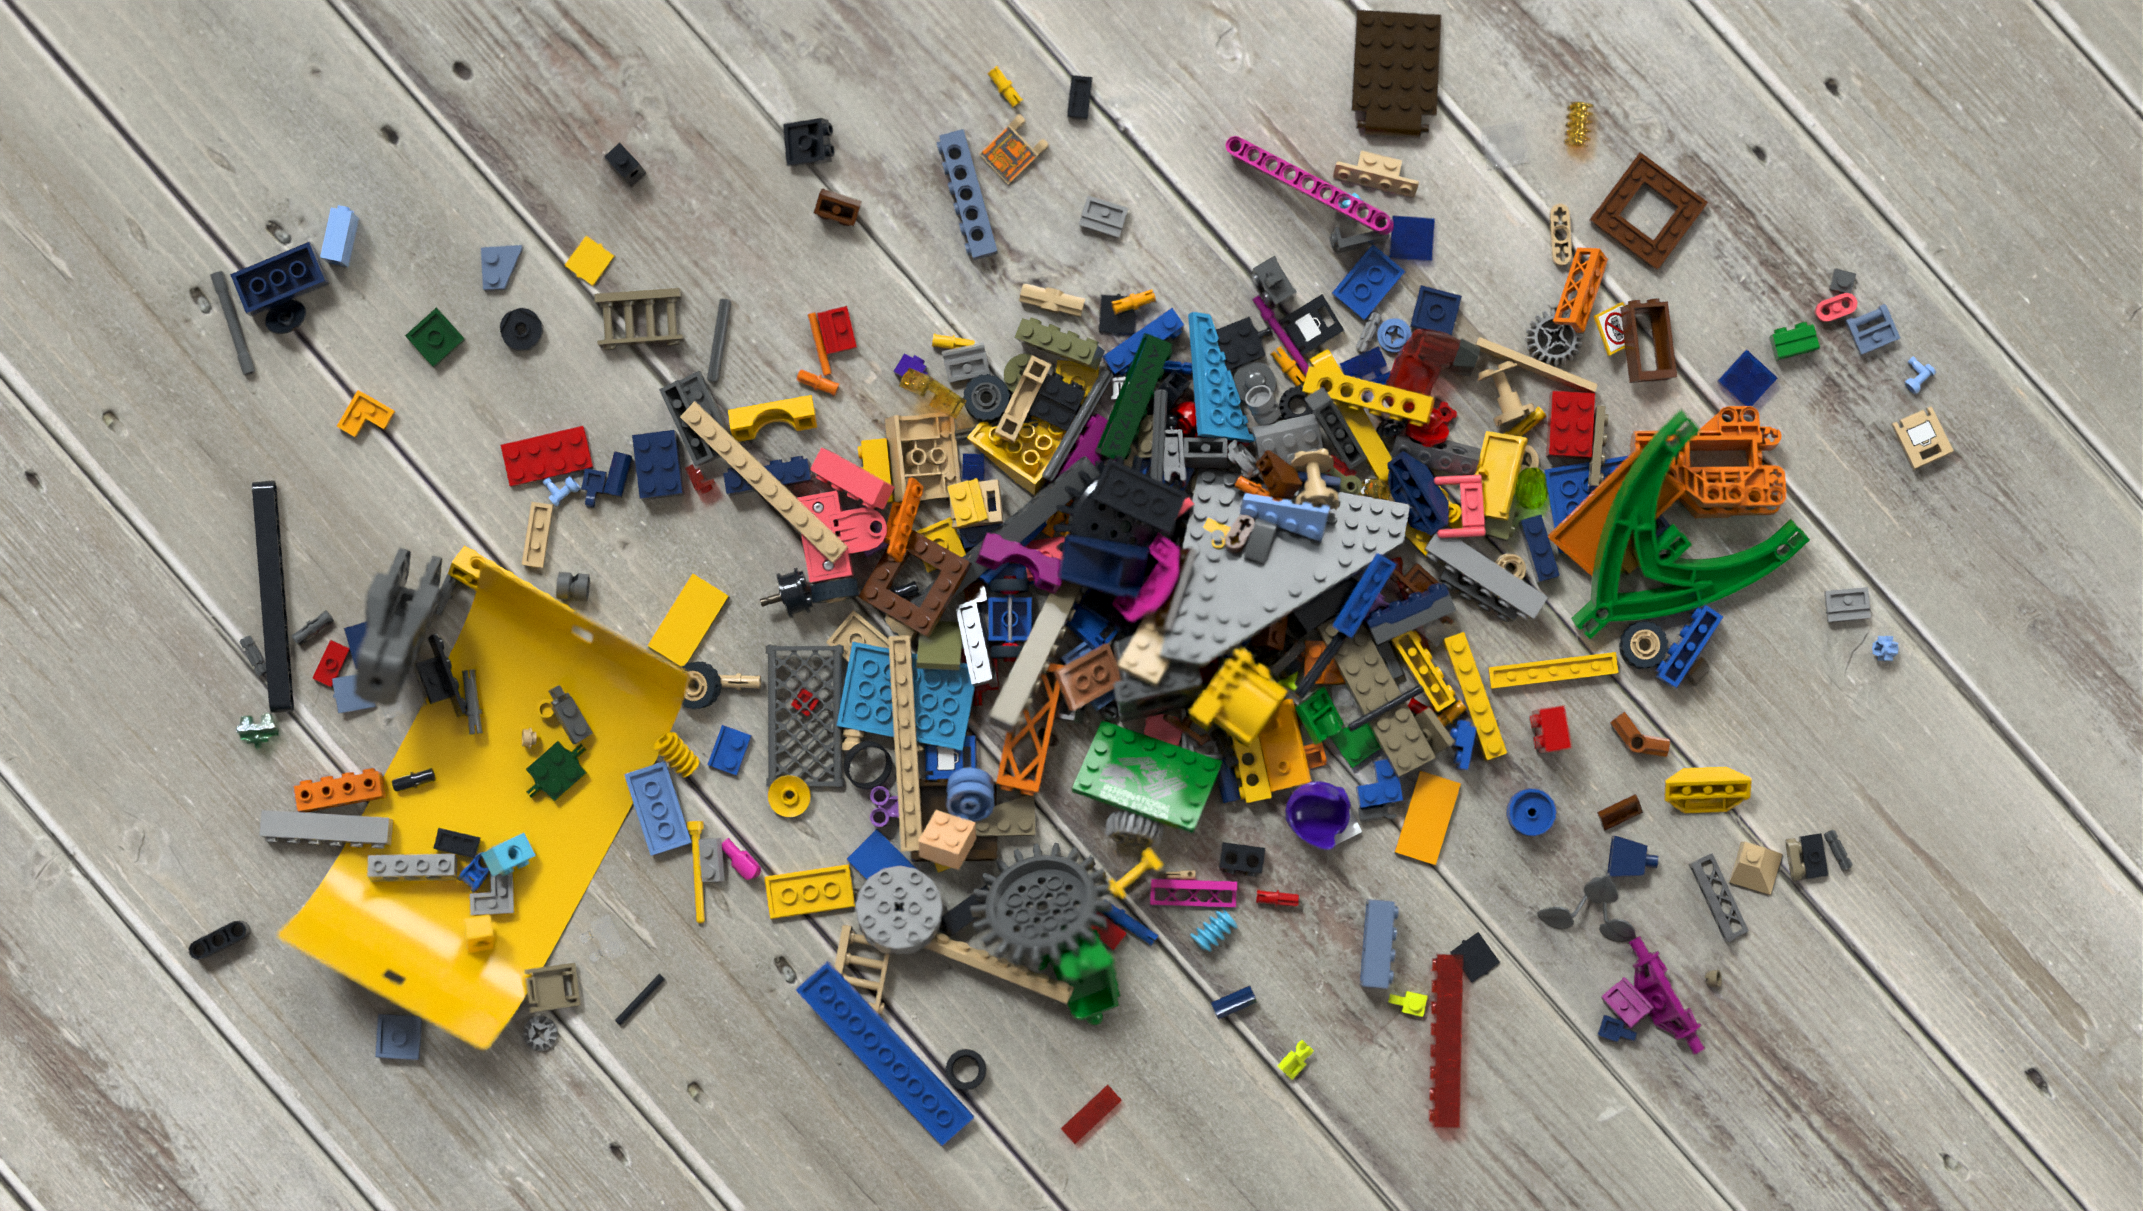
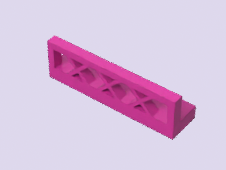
(1193, 884)

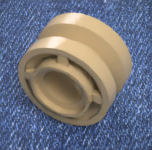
(1518, 562)

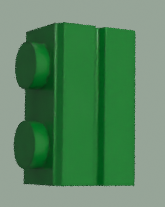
(1794, 341)

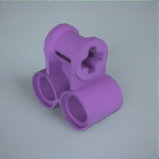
(888, 806)

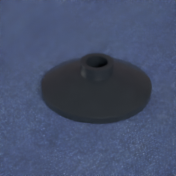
(285, 317)

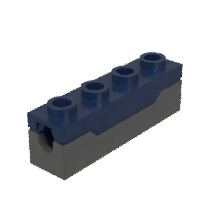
(1410, 613)

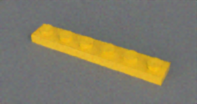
(1553, 670)

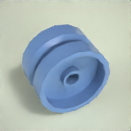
(970, 794)

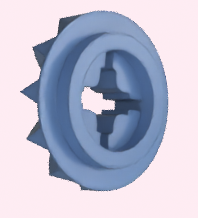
(1389, 326)

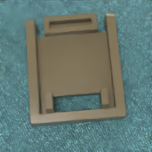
(547, 987)

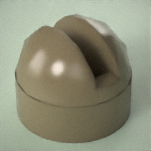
(1714, 978)

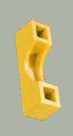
(748, 420)

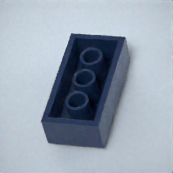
(279, 279)

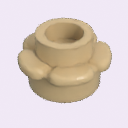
(528, 737)

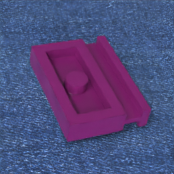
(1627, 1002)

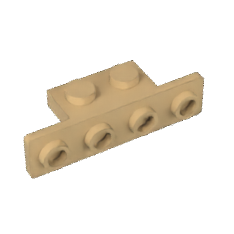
(1377, 172)

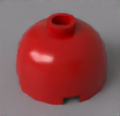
(1187, 419)

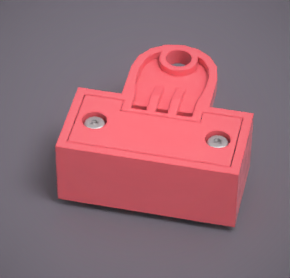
(849, 526)

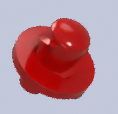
(1431, 433)

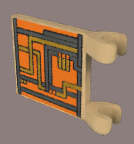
(1010, 152)

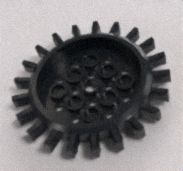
(1086, 511)

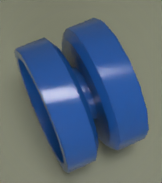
(1518, 814)

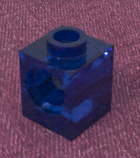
(973, 467)

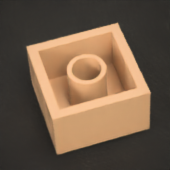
(947, 839)

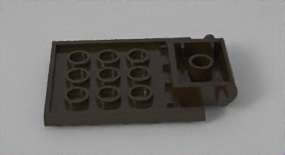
(1395, 72)

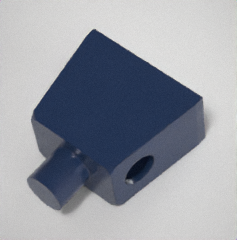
(1629, 858)

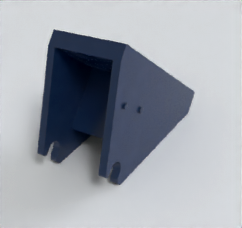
(1104, 564)

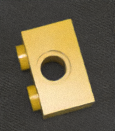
(480, 933)

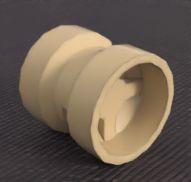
(853, 738)

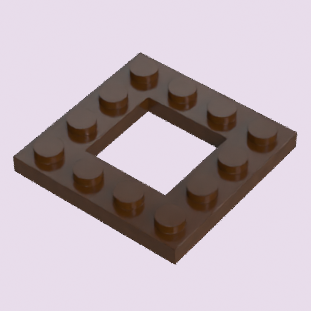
(1646, 171)
(927, 616)

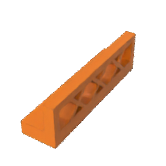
(1586, 287)

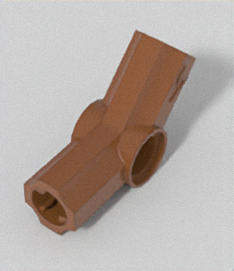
(1649, 744)

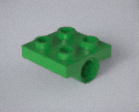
(1319, 716)

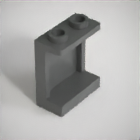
(1357, 241)

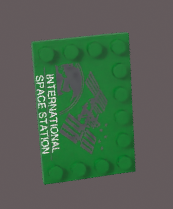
(1147, 776)

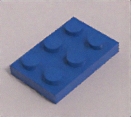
(1368, 282)

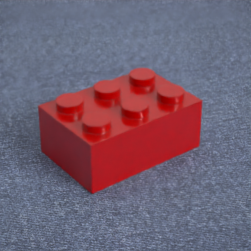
(1570, 425)
(1550, 729)

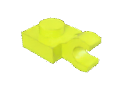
(1412, 1002)
(1294, 1062)

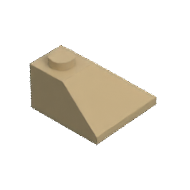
(1755, 867)

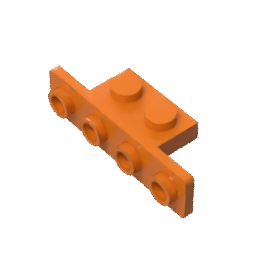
(901, 520)

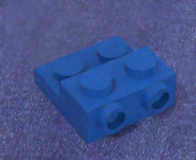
(1463, 737)

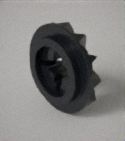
(1391, 427)

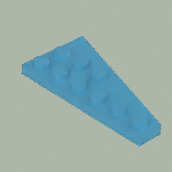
(1214, 388)

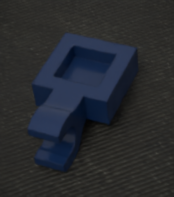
(593, 483)
(1613, 1029)

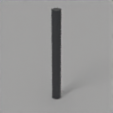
(1385, 708)

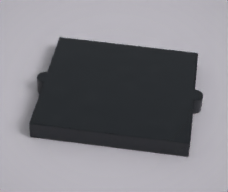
(1117, 323)
(1477, 957)

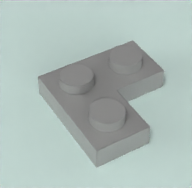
(497, 901)

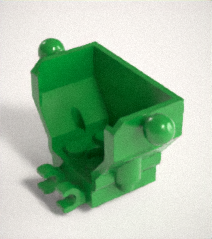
(1090, 975)

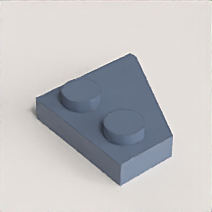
(498, 265)

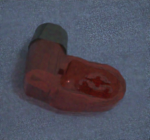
(1423, 358)

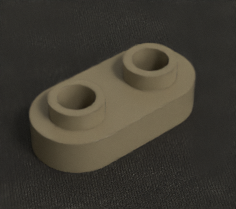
(1793, 850)

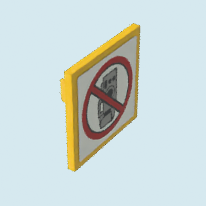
(1611, 329)

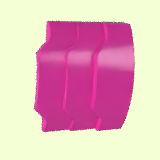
(1158, 583)

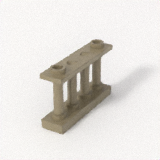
(648, 298)

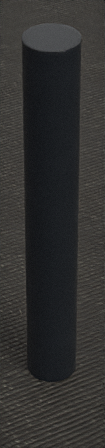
(640, 999)

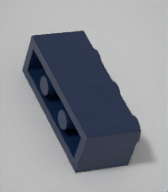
(1538, 548)

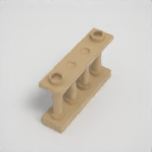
(844, 958)

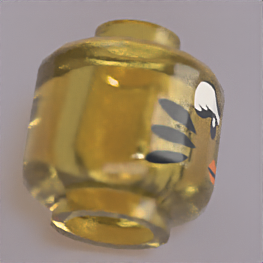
(1375, 489)

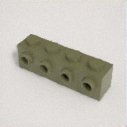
(1060, 344)

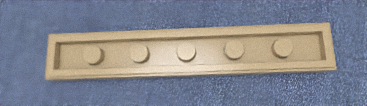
(1536, 366)

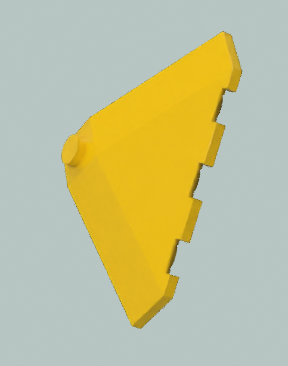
(1024, 458)

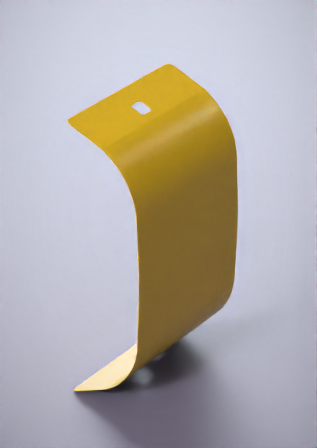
(416, 928)

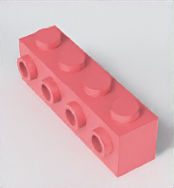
(851, 478)

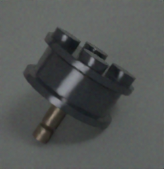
(791, 593)

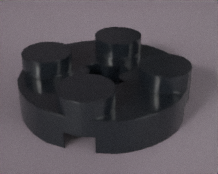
(527, 340)

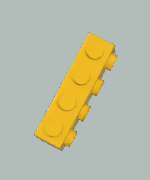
(1423, 671)

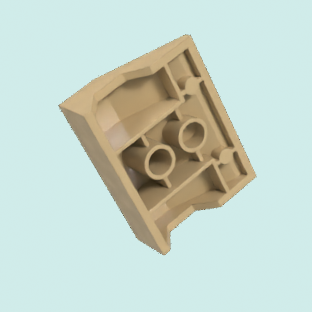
(923, 450)

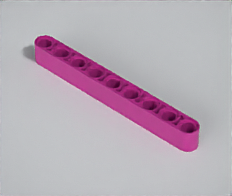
(1318, 189)

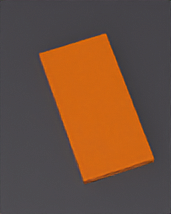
(1582, 528)

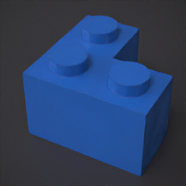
(1385, 790)

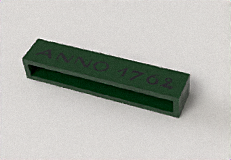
(1134, 397)

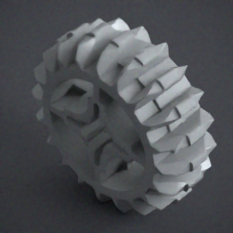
(1545, 332)
(1134, 829)

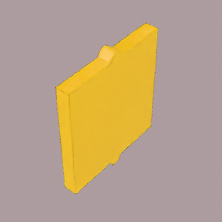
(589, 260)

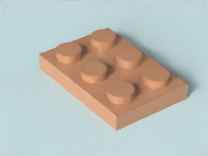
(1088, 676)

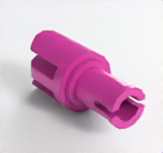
(741, 860)

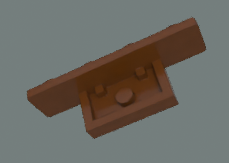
(1417, 580)

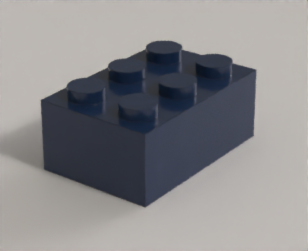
(658, 465)

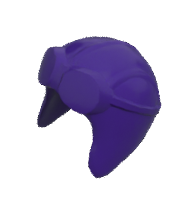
(1318, 813)

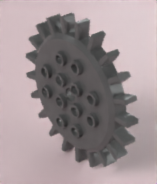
(1059, 876)

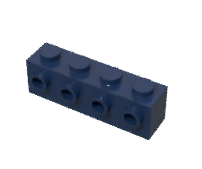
(788, 473)

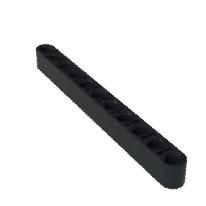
(272, 596)

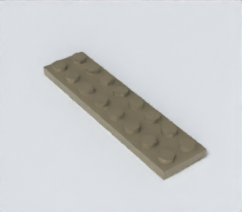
(1371, 688)

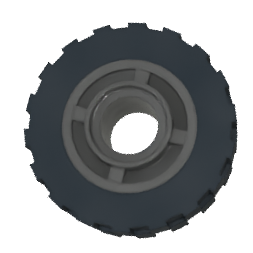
(980, 386)

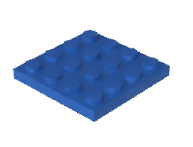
(1569, 486)

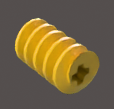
(677, 754)

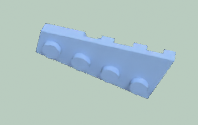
(1296, 518)

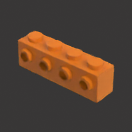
(339, 791)

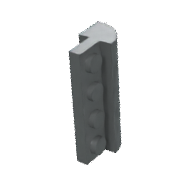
(678, 399)

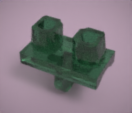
(257, 732)

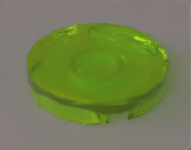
(1531, 488)

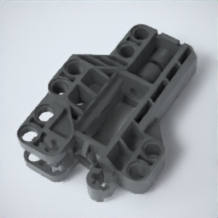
(395, 628)

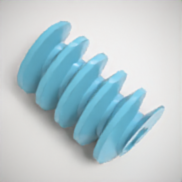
(1214, 930)

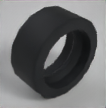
(965, 1085)

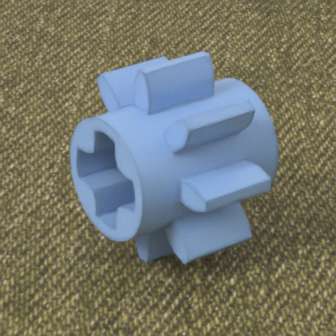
(1885, 648)

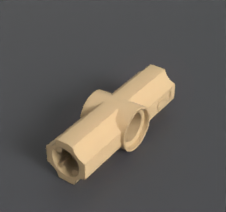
(1051, 300)

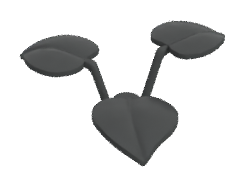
(1598, 890)

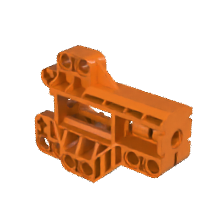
(1752, 480)

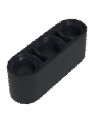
(960, 914)
(209, 944)

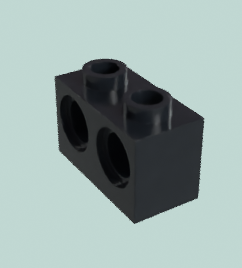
(1242, 853)

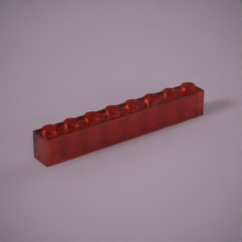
(1447, 1040)

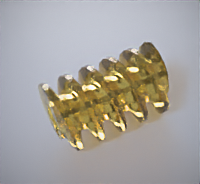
(1577, 124)

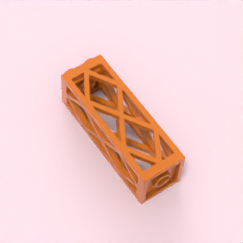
(1018, 781)

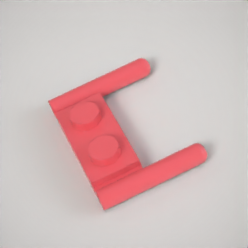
(1471, 506)

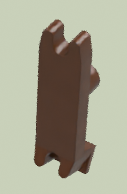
(1184, 728)

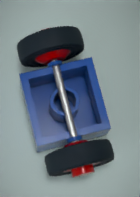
(1009, 617)

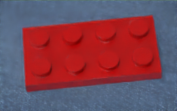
(546, 456)

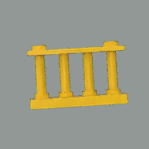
(1148, 862)

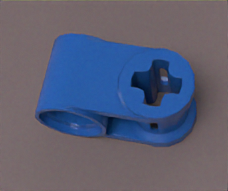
(476, 872)

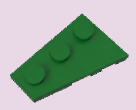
(1355, 745)

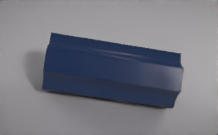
(618, 474)
(1227, 784)
(1234, 1002)

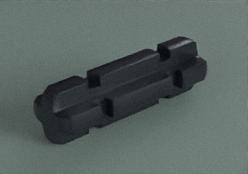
(1224, 748)

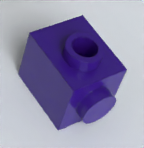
(908, 362)

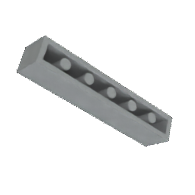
(1486, 574)
(327, 828)

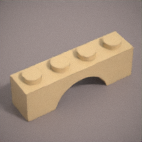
(1022, 399)

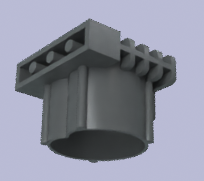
(1137, 699)

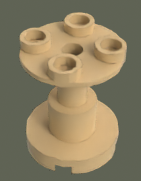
(1508, 400)
(1315, 488)

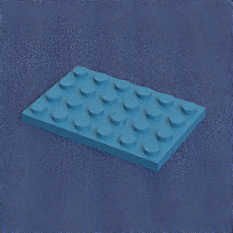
(940, 698)

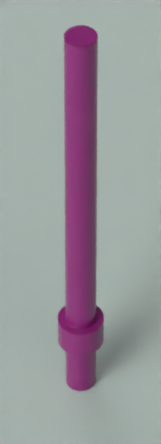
(1268, 315)

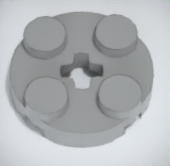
(1240, 455)

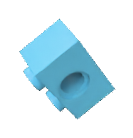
(498, 856)

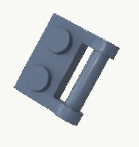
(1874, 336)

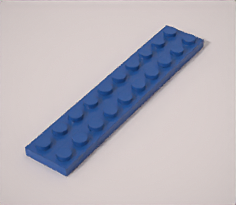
(884, 1053)

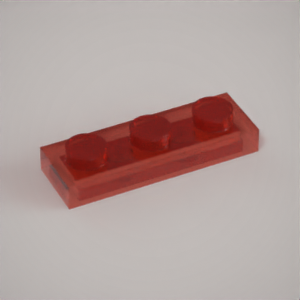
(1091, 1114)

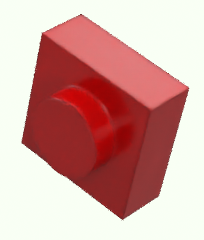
(805, 695)

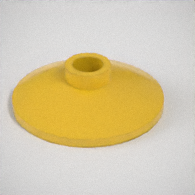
(786, 805)

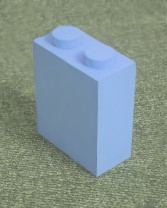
(339, 236)

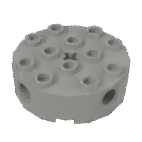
(899, 931)

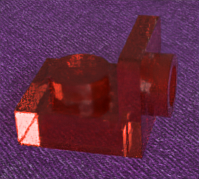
(696, 476)

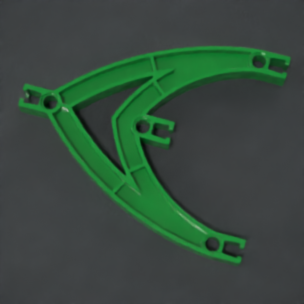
(1693, 580)

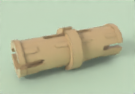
(740, 681)

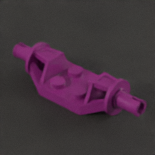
(1663, 998)

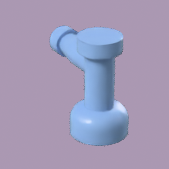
(1913, 385)
(556, 494)

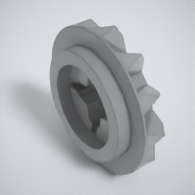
(541, 1023)

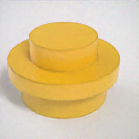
(544, 709)

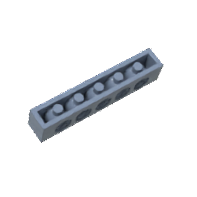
(957, 141)

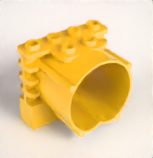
(1239, 699)

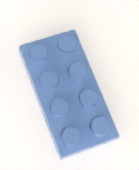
(658, 808)

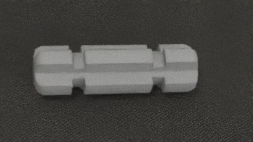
(1368, 332)

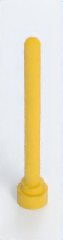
(695, 829)

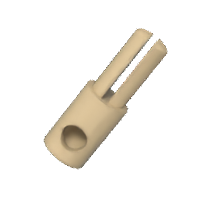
(1182, 875)

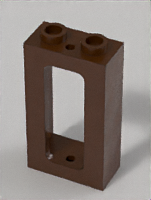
(1661, 336)

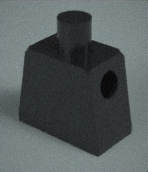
(625, 164)
(1175, 387)

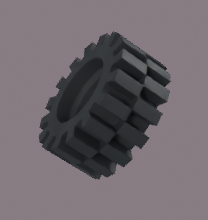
(1284, 403)

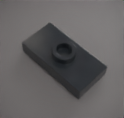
(1079, 97)
(457, 843)
(1813, 856)

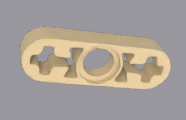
(1556, 250)

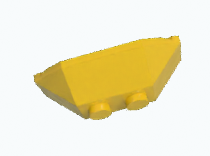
(1707, 789)

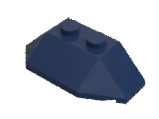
(1414, 485)

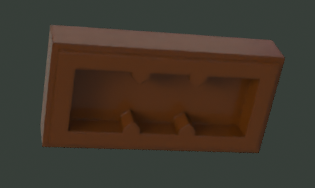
(1620, 812)

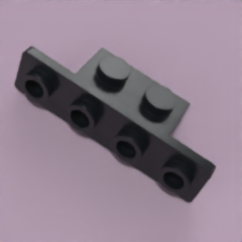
(438, 678)

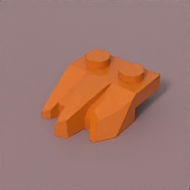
(1331, 674)

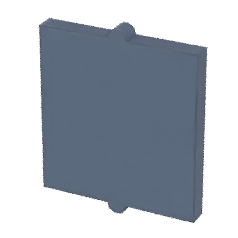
(345, 696)

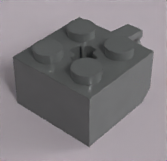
(1273, 283)

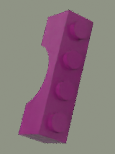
(998, 551)

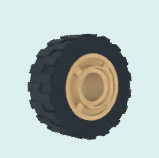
(834, 590)
(1656, 645)
(708, 682)

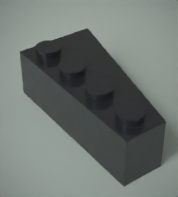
(1320, 608)

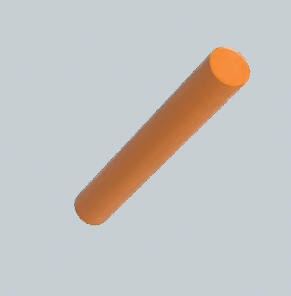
(819, 344)

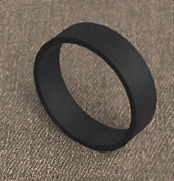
(881, 779)

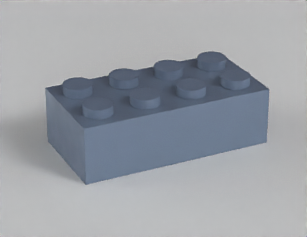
(1378, 943)

